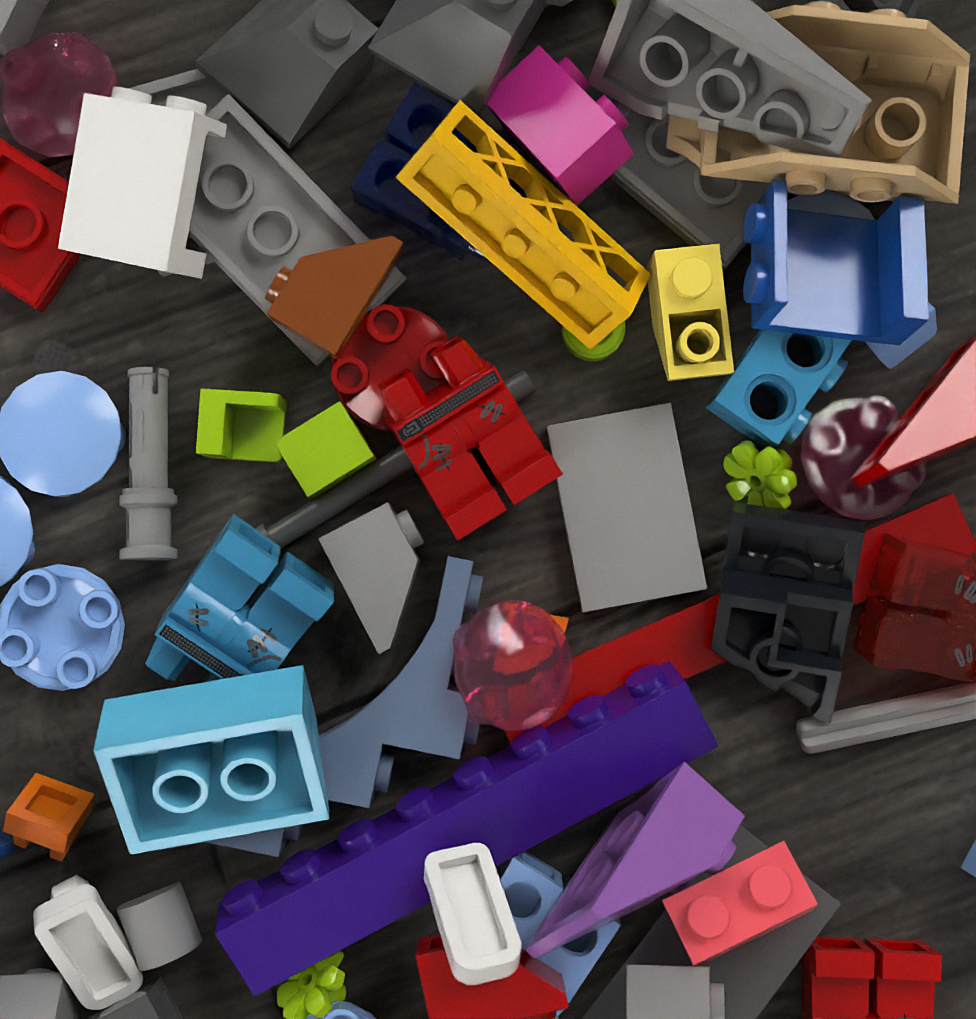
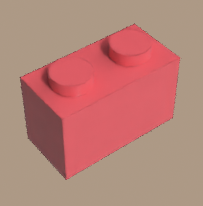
(740, 904)

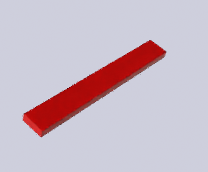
(688, 633)

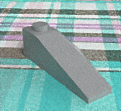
(727, 70)

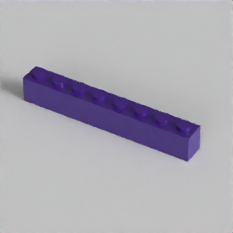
(503, 801)

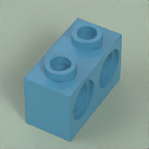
(769, 367)

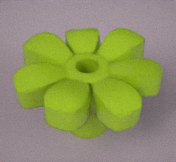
(760, 475)
(313, 989)

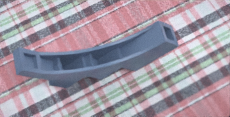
(412, 713)

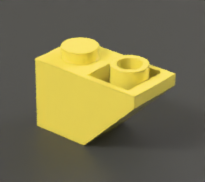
(690, 312)

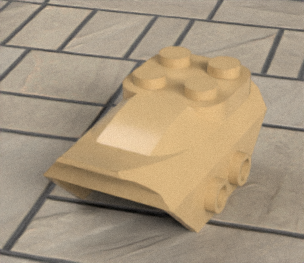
(907, 136)

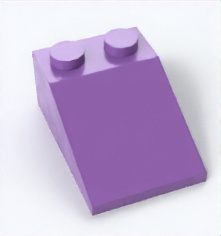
(643, 853)

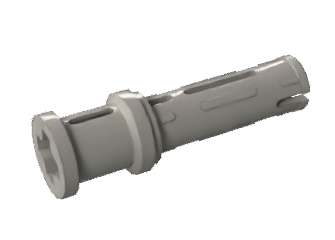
(148, 497)

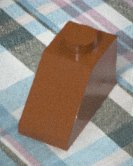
(332, 291)

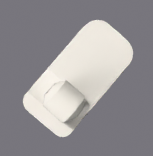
(472, 913)
(87, 944)

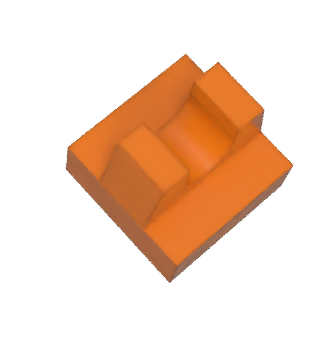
(48, 815)

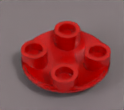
(381, 346)

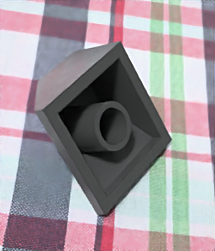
(456, 44)
(291, 62)

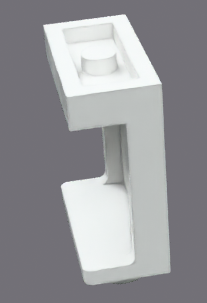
(137, 180)

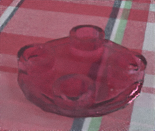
(47, 89)
(838, 445)
(512, 665)

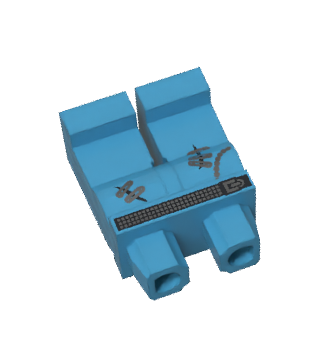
(218, 627)

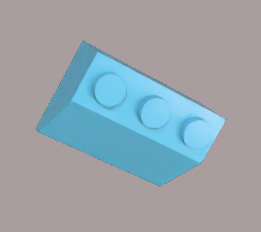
(213, 759)

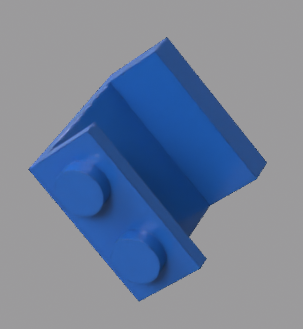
(836, 271)

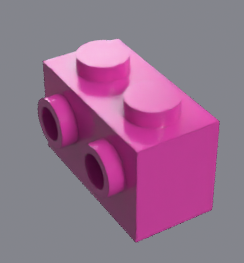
(560, 124)

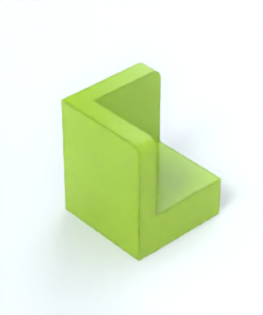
(240, 425)
(325, 450)

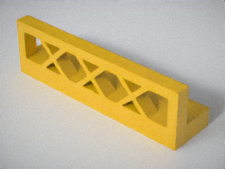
(522, 232)

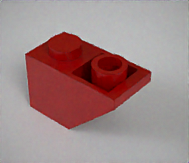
(528, 993)

